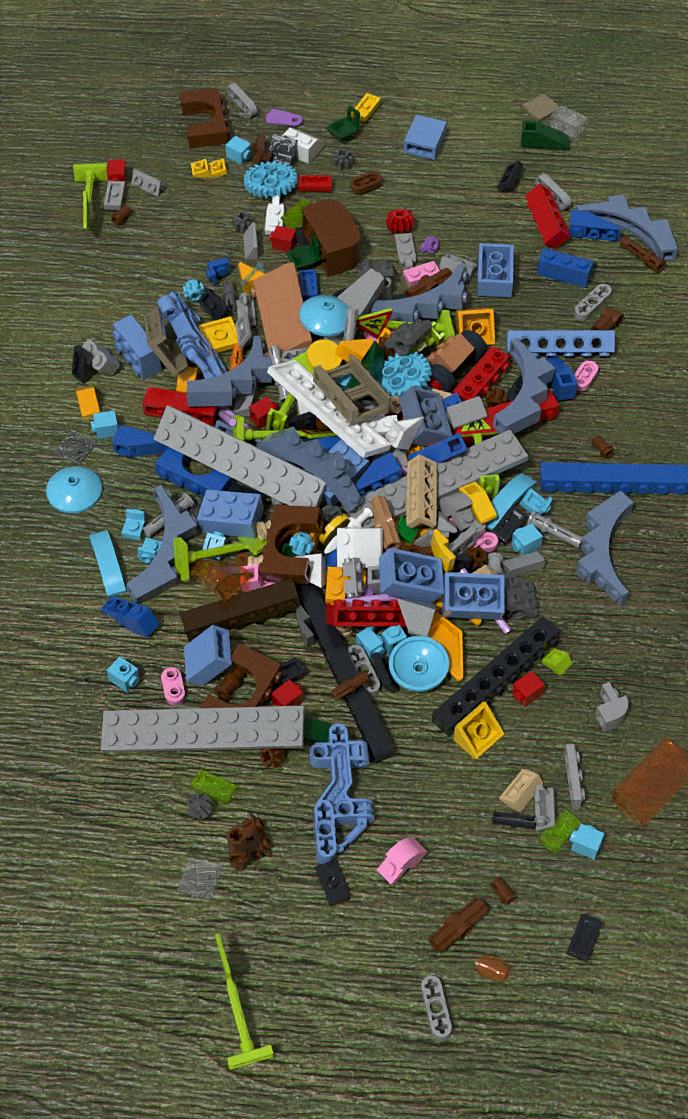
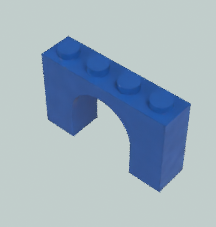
(171, 467)

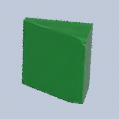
(406, 533)

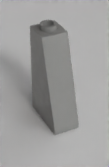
(364, 292)

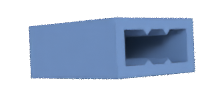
(425, 137)
(207, 655)

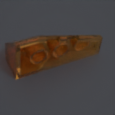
(219, 576)

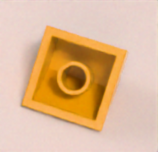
(479, 321)

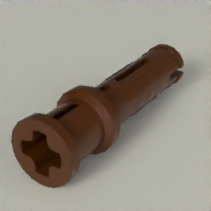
(647, 257)
(230, 681)

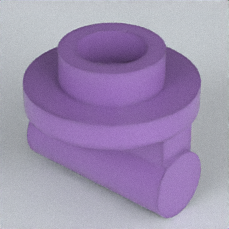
(430, 245)

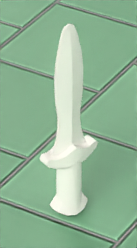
(353, 523)

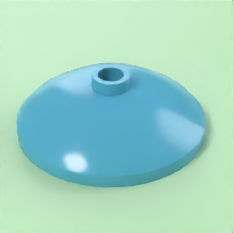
(324, 315)
(74, 496)
(419, 653)

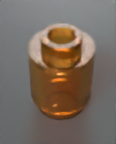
(491, 968)

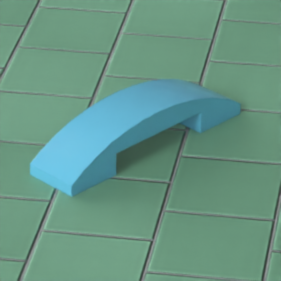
(509, 497)
(107, 563)

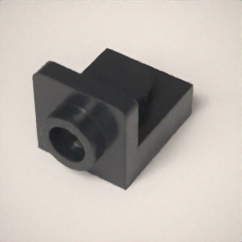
(461, 561)

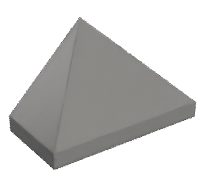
(244, 330)

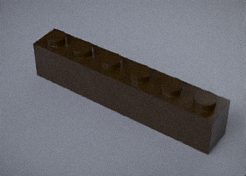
(242, 608)

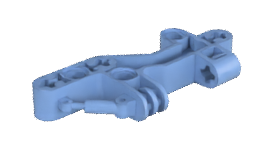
(190, 339)
(340, 759)

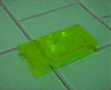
(294, 214)
(213, 786)
(556, 836)

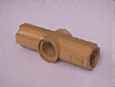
(385, 519)

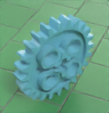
(270, 179)
(404, 372)

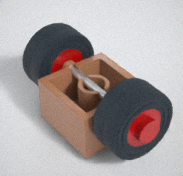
(450, 354)

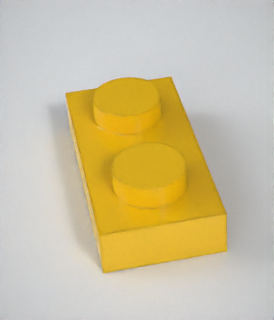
(367, 106)

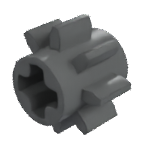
(342, 158)
(242, 221)
(330, 512)
(199, 805)

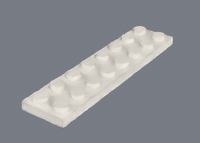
(301, 385)

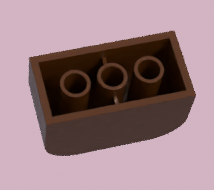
(335, 233)

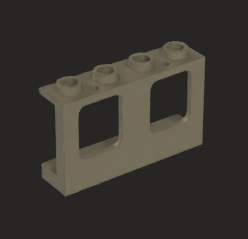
(155, 334)
(343, 399)

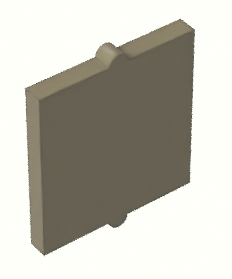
(540, 107)

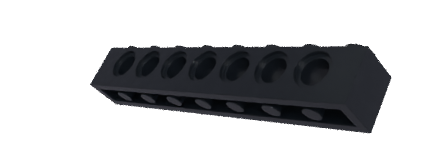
(541, 630)

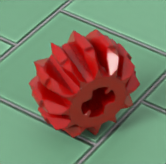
(400, 220)

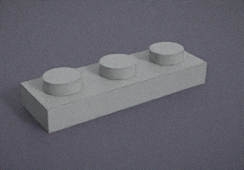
(574, 776)

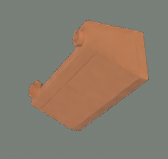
(279, 309)

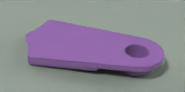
(283, 118)

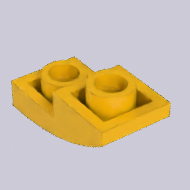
(203, 169)
(439, 548)

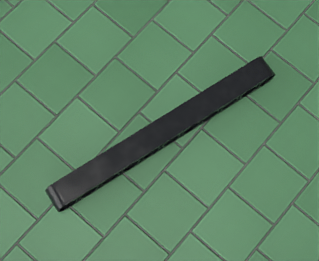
(343, 668)

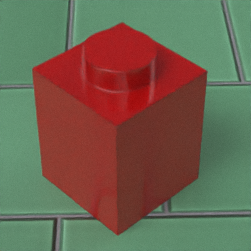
(117, 170)
(283, 238)
(259, 411)
(528, 689)
(287, 695)

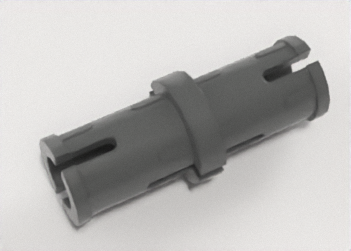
(229, 295)

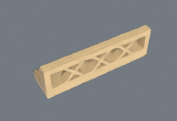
(417, 489)

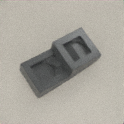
(303, 624)

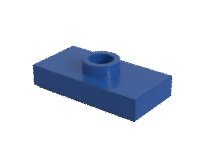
(308, 284)

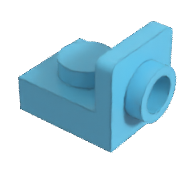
(134, 523)
(215, 540)
(148, 550)

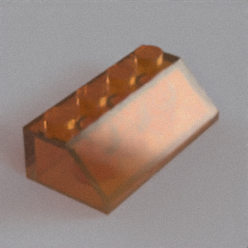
(652, 782)

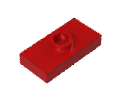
(315, 183)

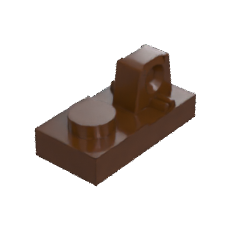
(259, 150)

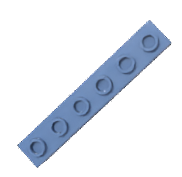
(605, 337)

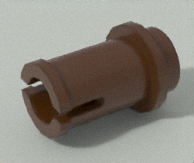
(119, 216)
(604, 449)
(506, 895)

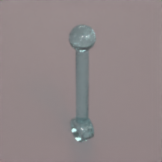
(259, 265)

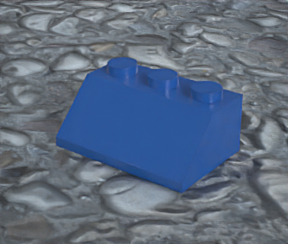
(565, 267)

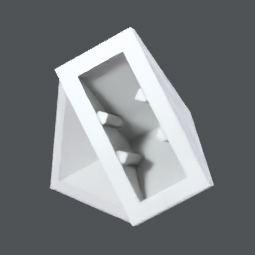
(403, 432)
(319, 570)

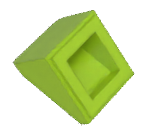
(557, 661)

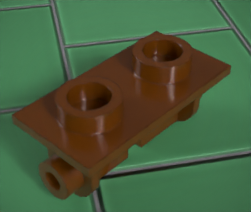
(255, 829)

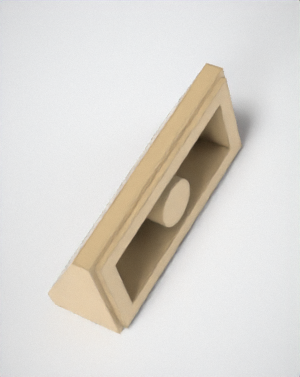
(521, 790)

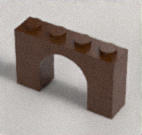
(207, 102)
(284, 522)
(260, 668)

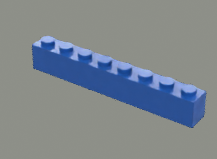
(613, 478)

